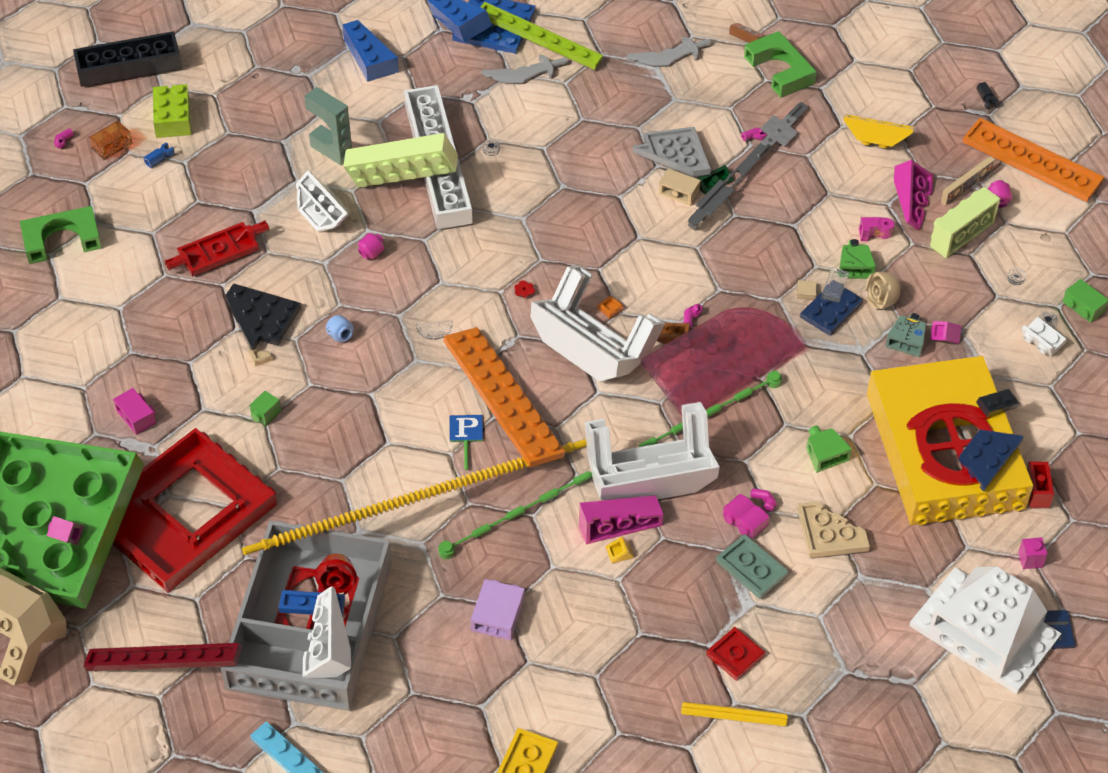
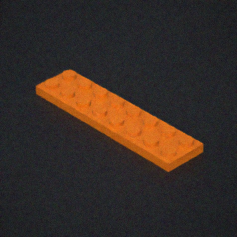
(1033, 159)

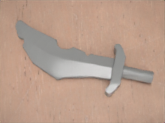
(669, 56)
(525, 73)

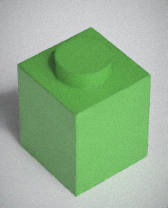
(265, 408)

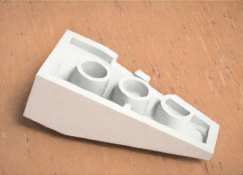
(329, 645)

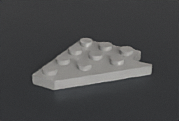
(675, 149)

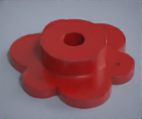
(524, 289)

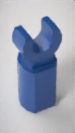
(158, 155)

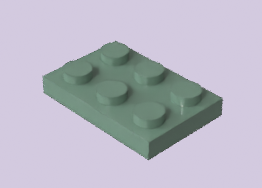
(752, 566)

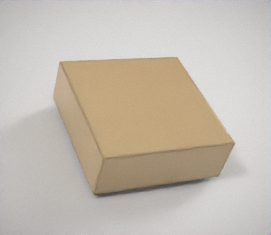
(806, 289)

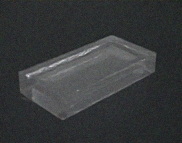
(835, 285)

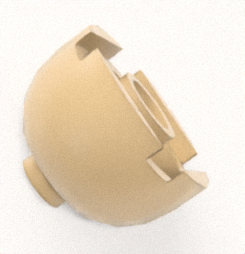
(882, 290)

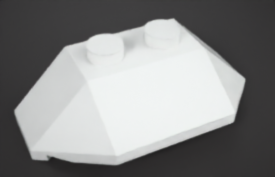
(319, 203)

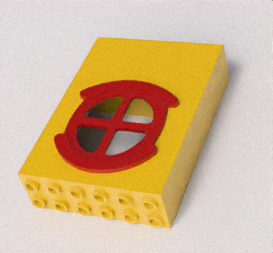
(939, 396)

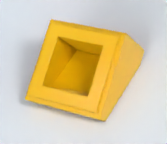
(619, 550)

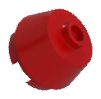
(336, 571)

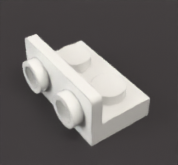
(1043, 336)

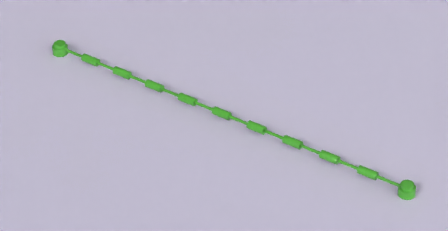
(446, 548)

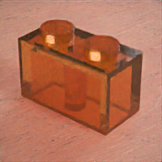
(110, 140)

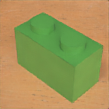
(1085, 300)

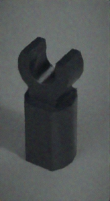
(986, 95)

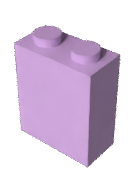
(497, 609)

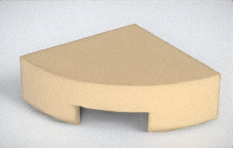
(259, 357)

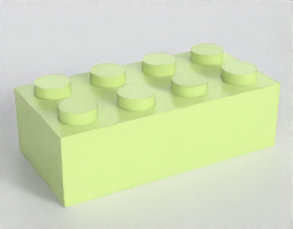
(964, 222)

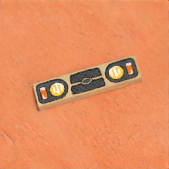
(967, 180)

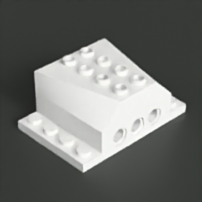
(989, 624)

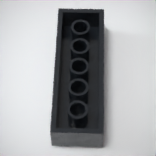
(127, 58)

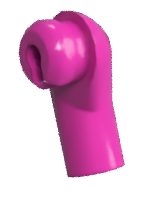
(755, 133)
(691, 313)
(766, 496)

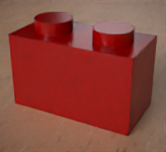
(1042, 490)

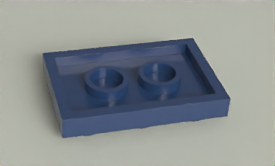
(830, 315)

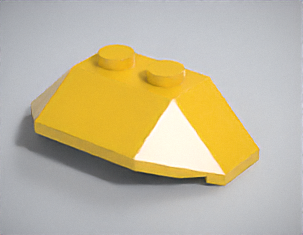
(877, 131)

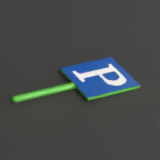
(465, 429)

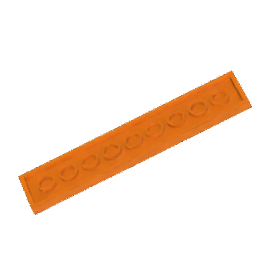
(504, 397)

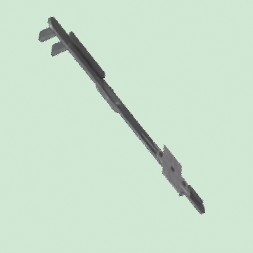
(778, 131)

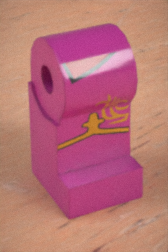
(875, 227)

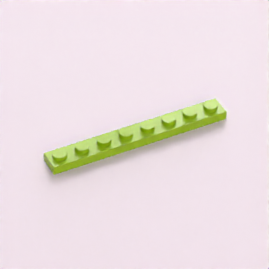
(542, 36)

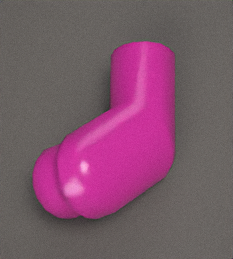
(60, 139)

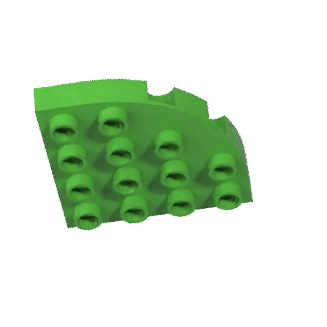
(67, 482)

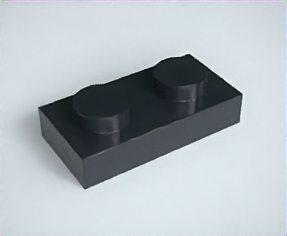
(997, 402)

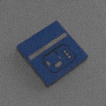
(1060, 621)

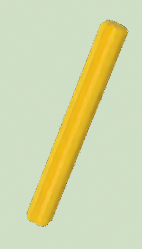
(736, 714)

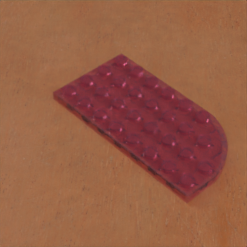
(721, 356)

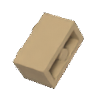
(679, 187)

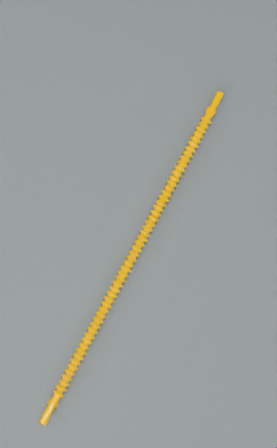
(396, 502)

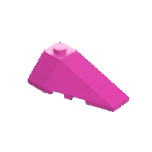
(913, 187)

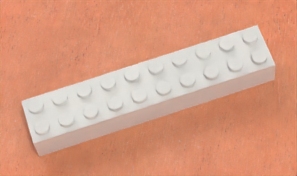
(445, 191)

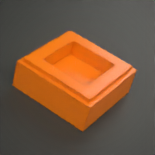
(610, 307)

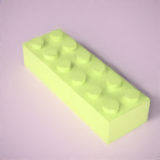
(401, 160)

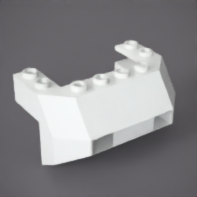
(584, 338)
(654, 469)

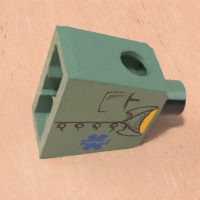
(907, 335)

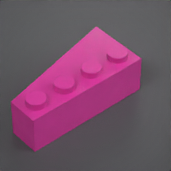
(618, 517)

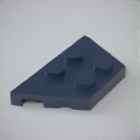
(988, 454)

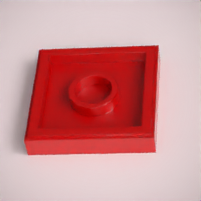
(735, 653)

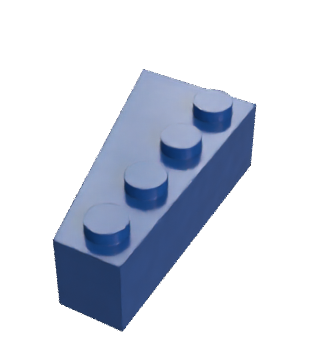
(460, 17)
(369, 52)

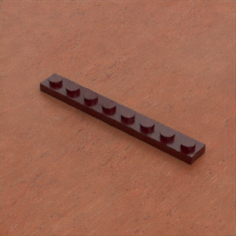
(163, 657)

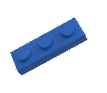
(303, 602)

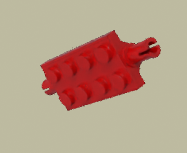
(218, 248)

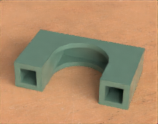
(336, 115)

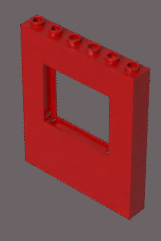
(158, 540)

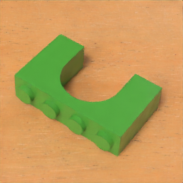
(777, 47)
(38, 229)

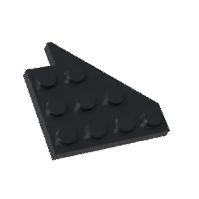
(261, 314)

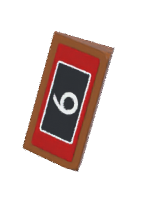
(744, 33)

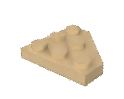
(829, 532)

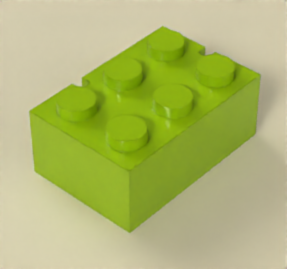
(171, 111)

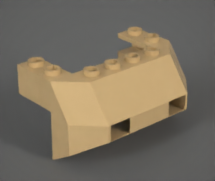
(29, 620)

